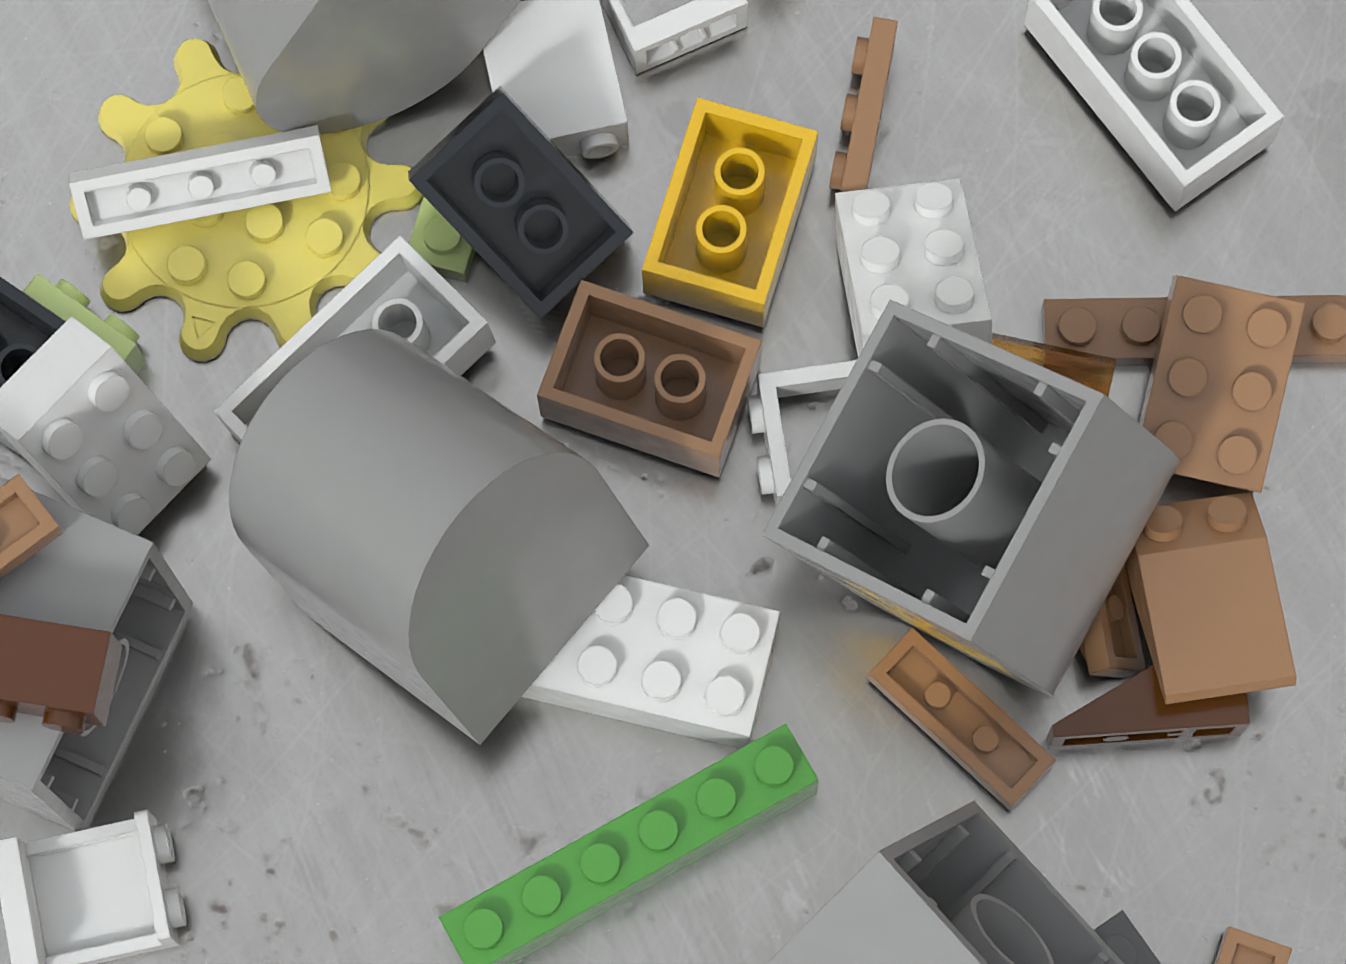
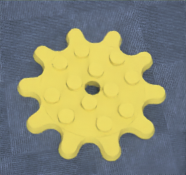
(253, 260)

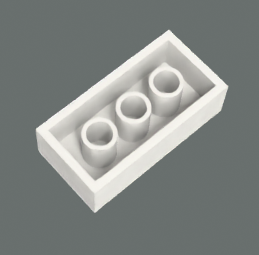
(1160, 87)
(391, 294)
(667, 662)

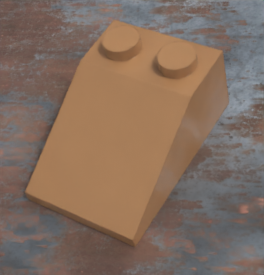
(1210, 600)

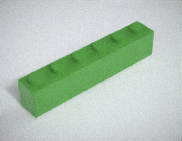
(632, 851)

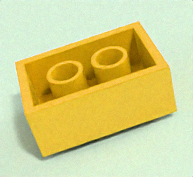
(729, 212)

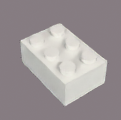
(911, 249)
(97, 430)

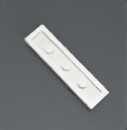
(199, 182)

